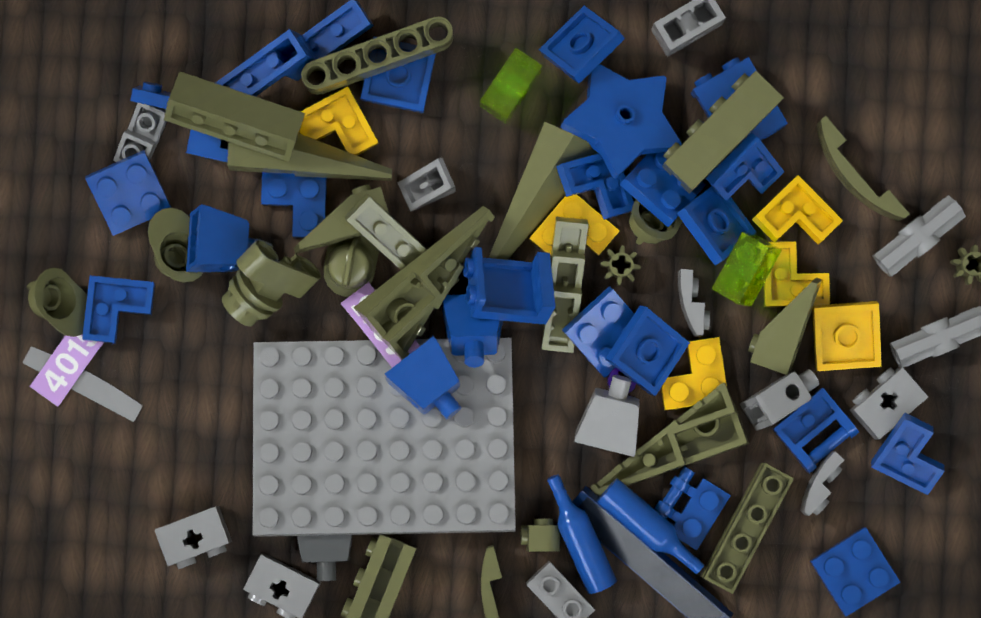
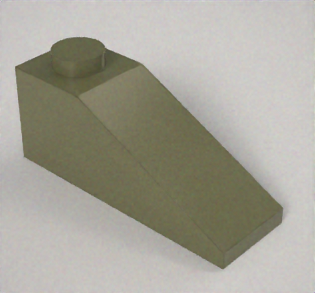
(335, 226)
(781, 338)

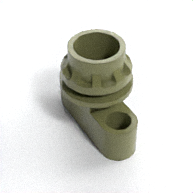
(262, 281)

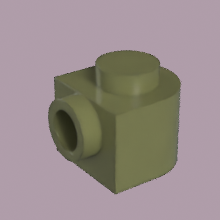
(541, 536)

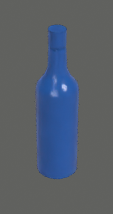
(645, 523)
(582, 541)

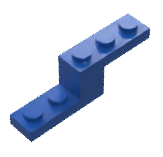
(293, 51)
(198, 143)

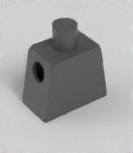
(325, 551)

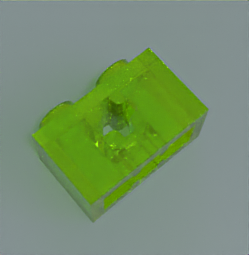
(510, 85)
(746, 269)

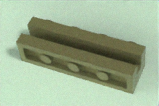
(233, 116)
(722, 131)
(747, 527)
(381, 579)

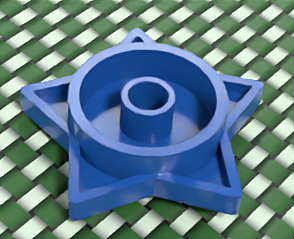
(622, 118)

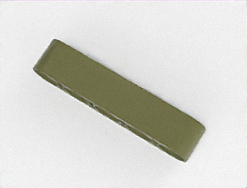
(389, 43)

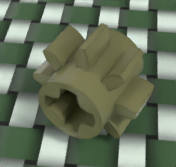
(628, 260)
(963, 261)

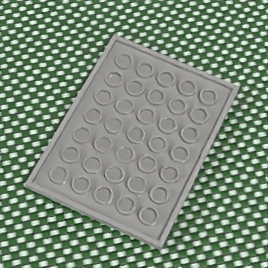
(359, 459)

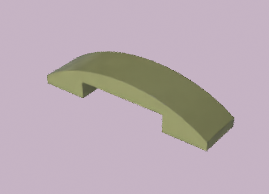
(885, 204)
(489, 572)

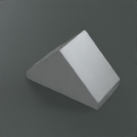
(427, 185)

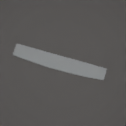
(91, 387)

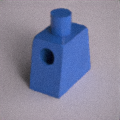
(216, 240)
(469, 335)
(426, 379)

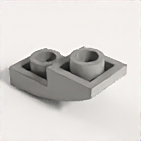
(143, 132)
(694, 312)
(816, 493)

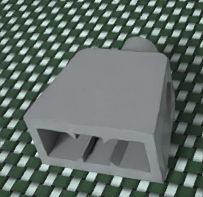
(772, 402)
(611, 419)

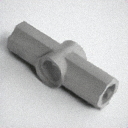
(919, 236)
(937, 338)

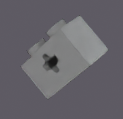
(687, 24)
(906, 397)
(174, 537)
(271, 571)
(558, 593)

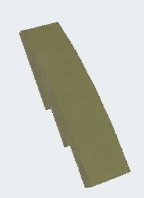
(567, 275)

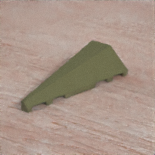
(308, 159)
(539, 187)
(407, 299)
(698, 434)

